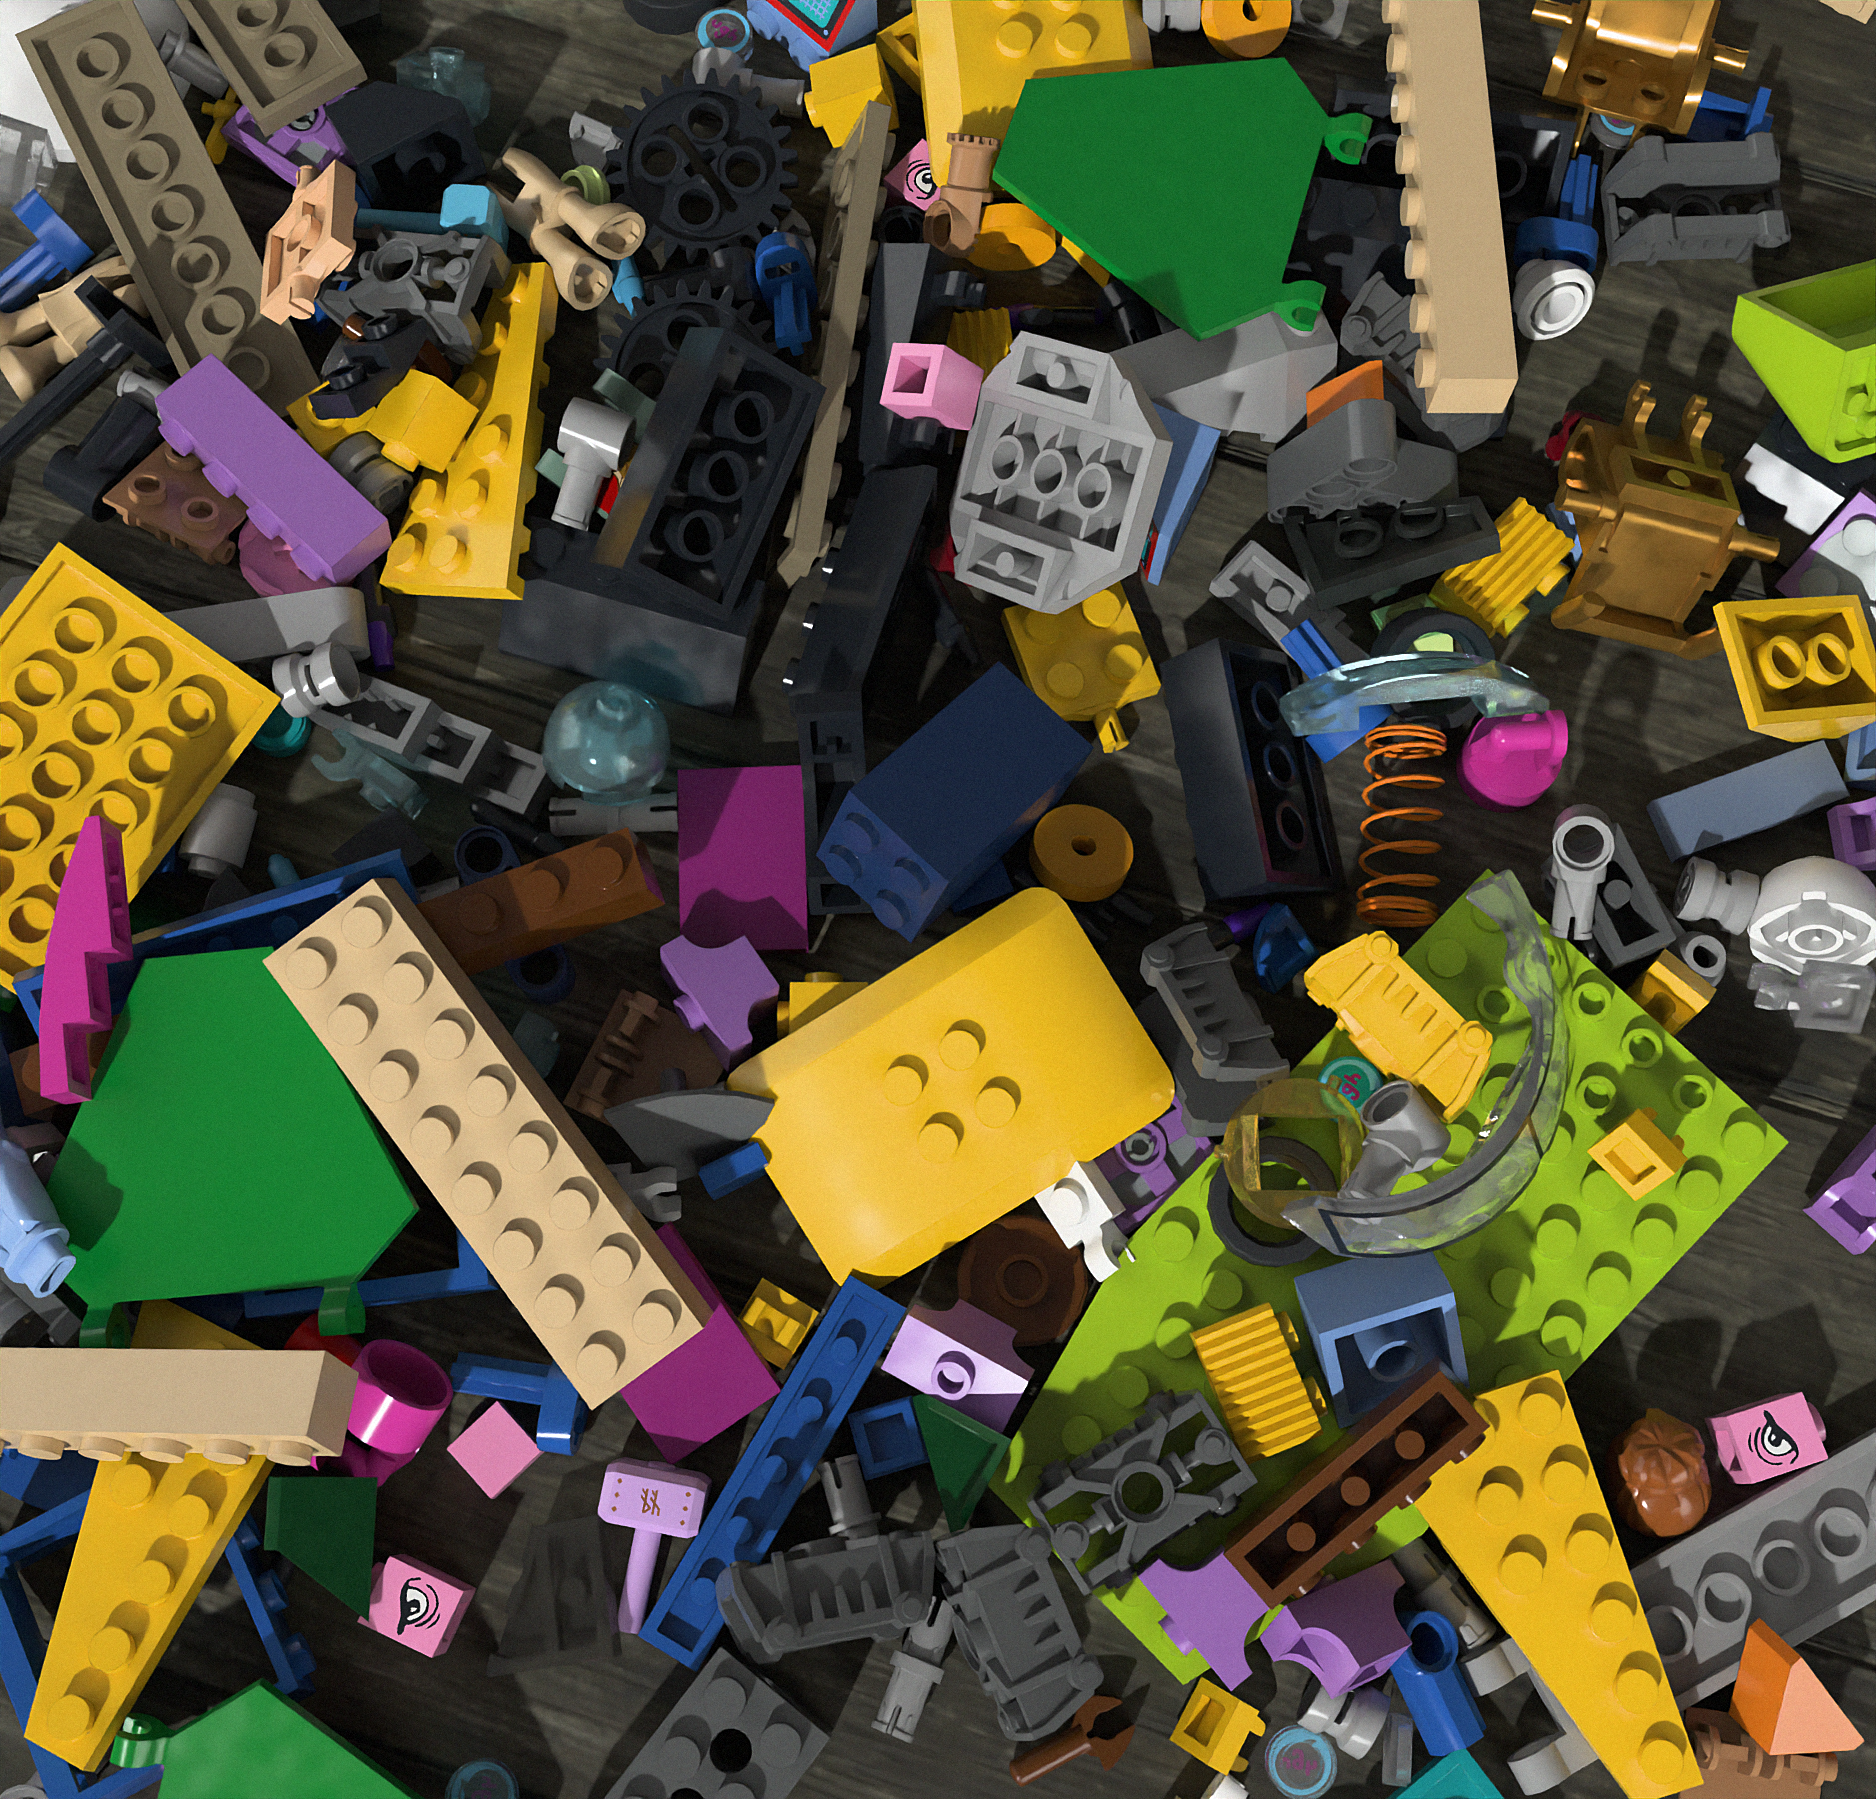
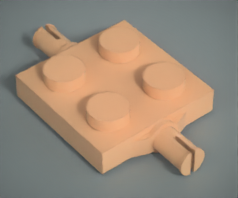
(309, 241)

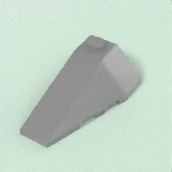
(1240, 378)

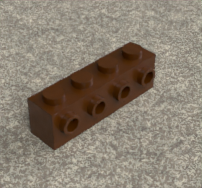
(1356, 1483)

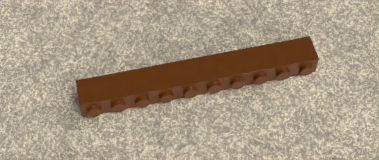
(477, 925)

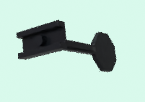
(119, 336)

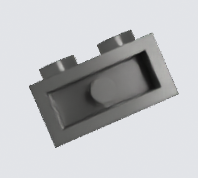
(1626, 912)

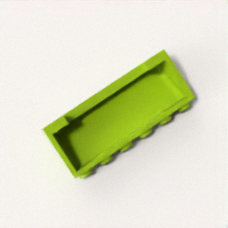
(1818, 355)

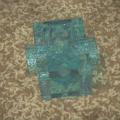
(449, 74)

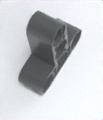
(1356, 464)

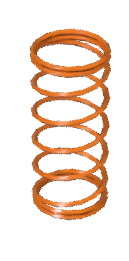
(1400, 750)

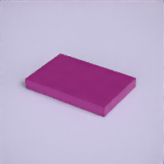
(743, 858)
(706, 1379)

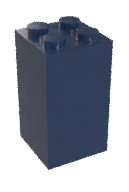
(952, 801)

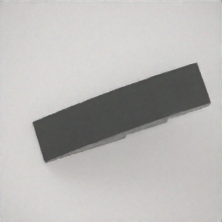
(442, 746)

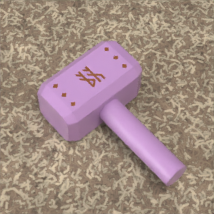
(655, 1502)

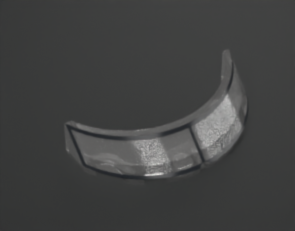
(1509, 1142)

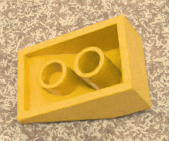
(1801, 665)

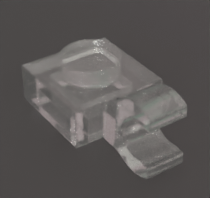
(1822, 997)

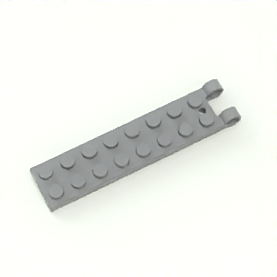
(1785, 1556)

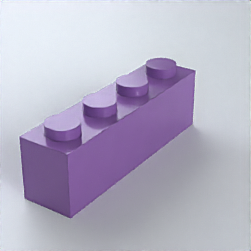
(272, 472)

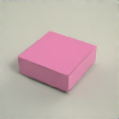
(495, 1449)

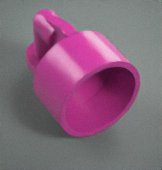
(1512, 759)
(392, 1410)

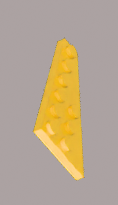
(468, 521)
(1548, 1564)
(137, 1566)

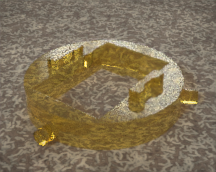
(1285, 1099)

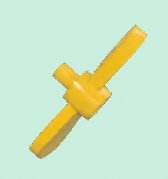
(222, 112)

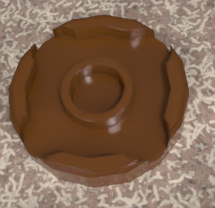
(1024, 1278)

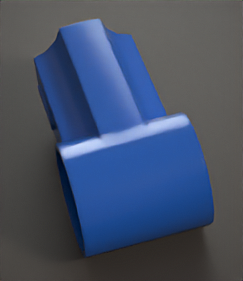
(1435, 1684)

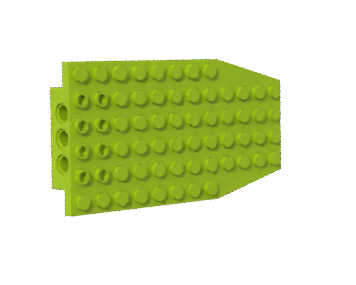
(1526, 1288)

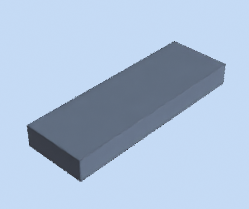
(1747, 801)

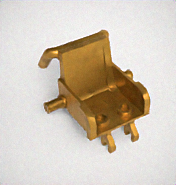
(1634, 60)
(1650, 528)

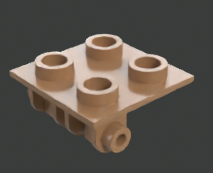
(179, 505)
(633, 1051)
(1741, 1769)

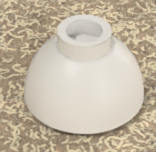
(1551, 297)

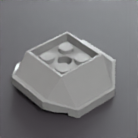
(1057, 476)

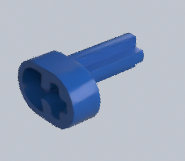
(1570, 233)
(54, 250)
(789, 296)
(1317, 657)
(562, 1408)

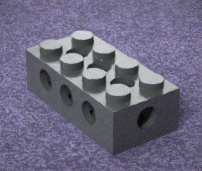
(723, 1697)

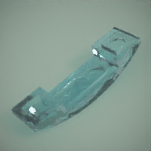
(1333, 698)

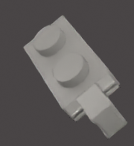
(1279, 601)

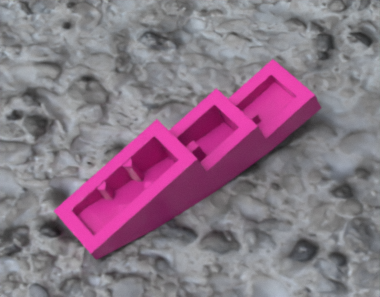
(85, 936)

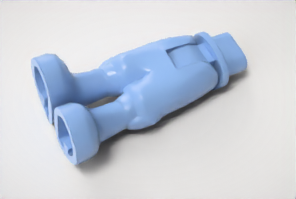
(30, 1229)

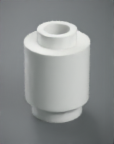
(220, 832)

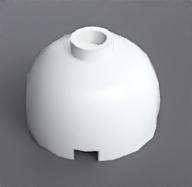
(1815, 913)

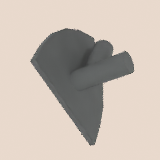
(688, 1126)

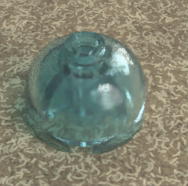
(607, 743)

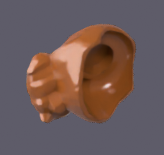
(1658, 1476)

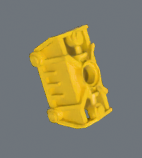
(1402, 1022)

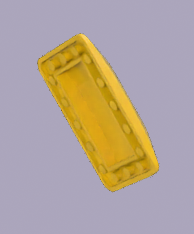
(984, 50)
(953, 1089)

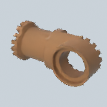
(961, 196)

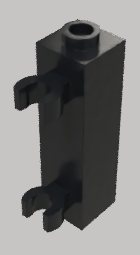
(908, 303)

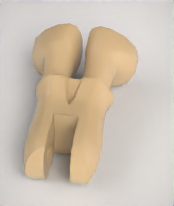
(548, 216)
(68, 318)

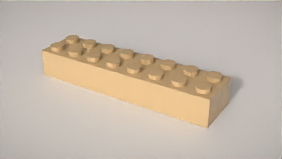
(489, 1139)

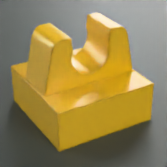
(1670, 992)
(1638, 1153)
(777, 1323)
(1216, 1727)

